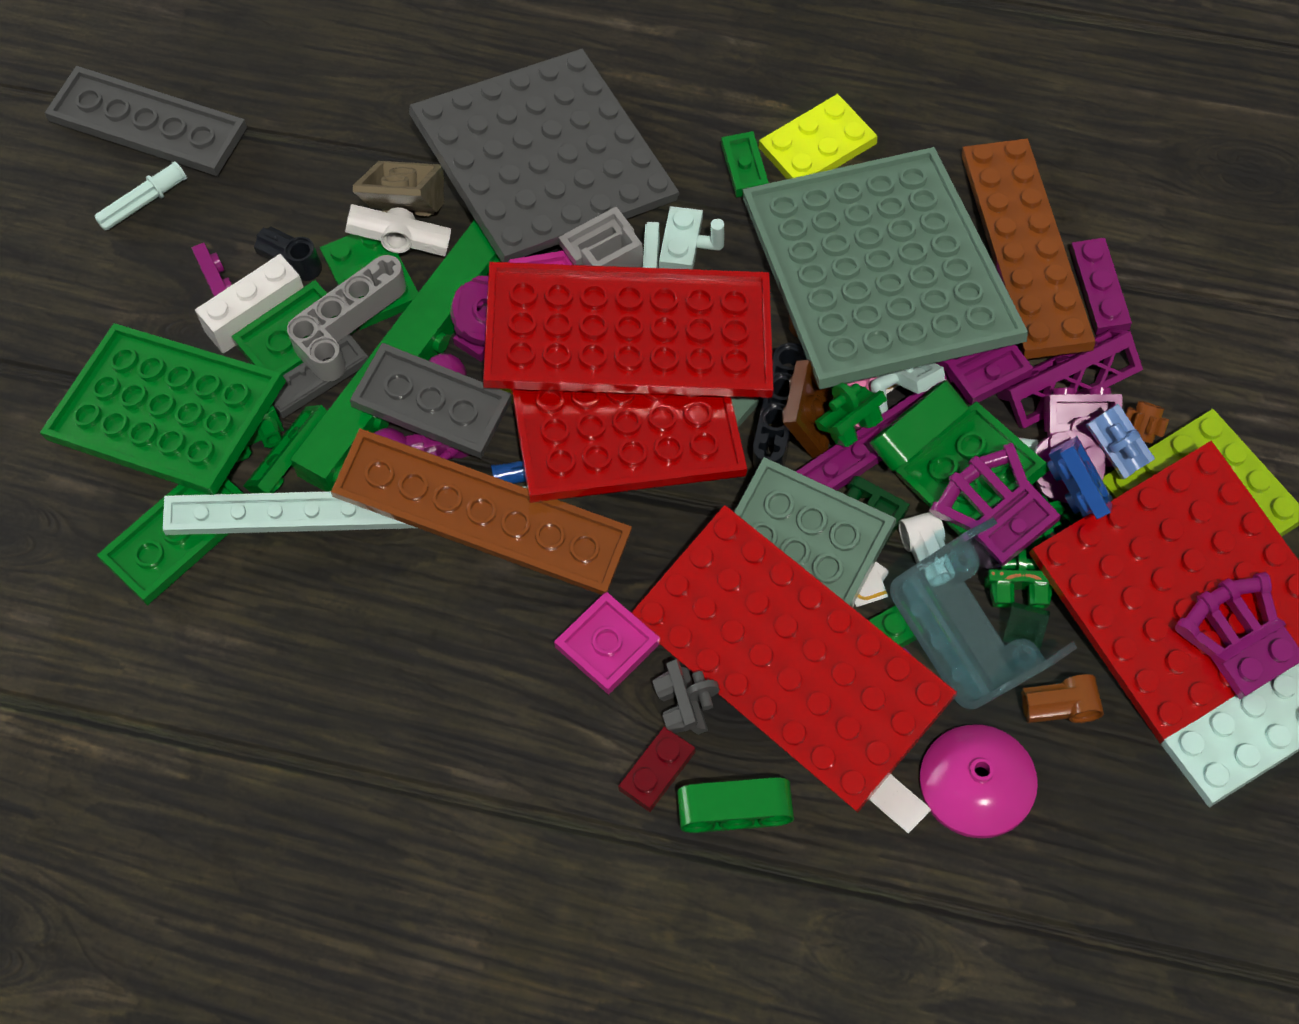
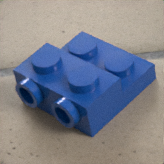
(1085, 486)

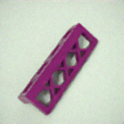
(1062, 366)

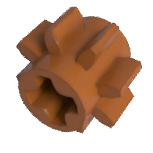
(1148, 420)

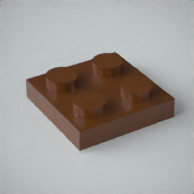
(805, 406)

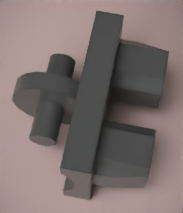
(679, 684)

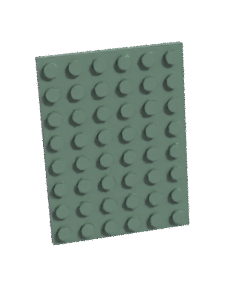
(881, 268)

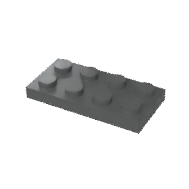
(431, 400)

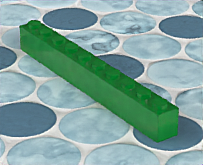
(421, 331)

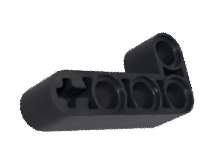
(773, 408)

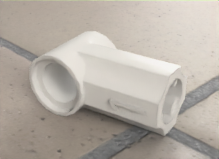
(922, 535)

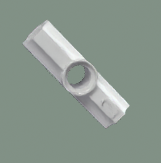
(398, 230)

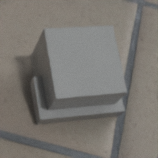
(604, 242)

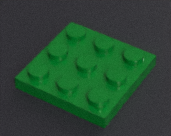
(968, 436)

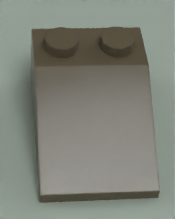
(403, 185)

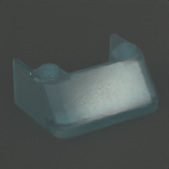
(958, 631)

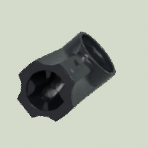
(297, 251)

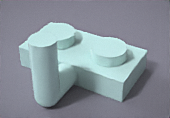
(683, 238)
(914, 379)

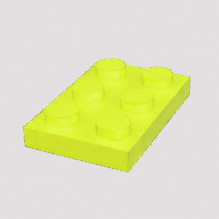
(818, 140)

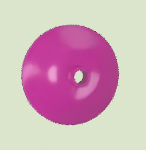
(974, 803)

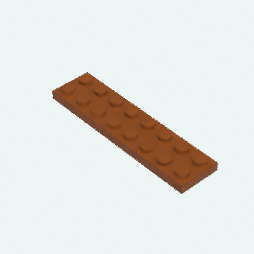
(1028, 247)
(481, 512)

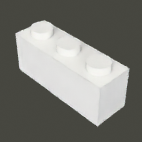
(247, 300)

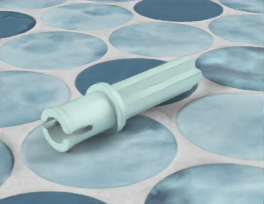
(141, 196)

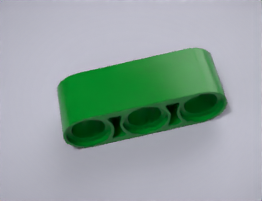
(919, 425)
(735, 805)

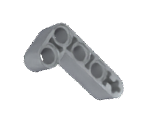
(378, 282)

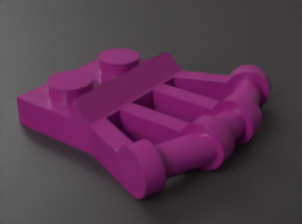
(987, 372)
(1020, 516)
(1258, 655)

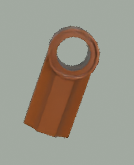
(1072, 699)

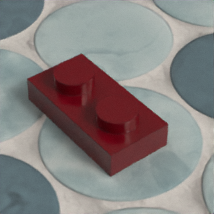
(657, 769)

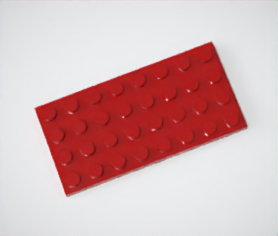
(628, 330)
(794, 657)

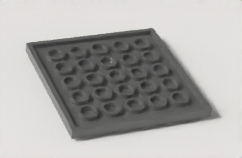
(541, 153)

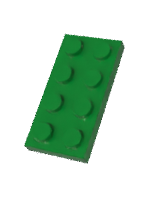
(153, 561)

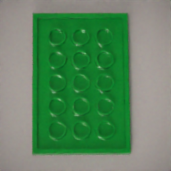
(164, 408)

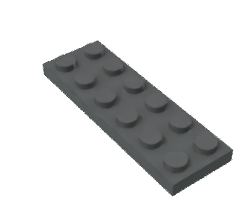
(146, 120)

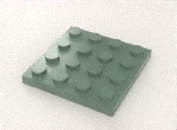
(816, 526)

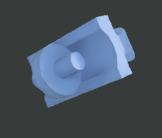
(1120, 441)

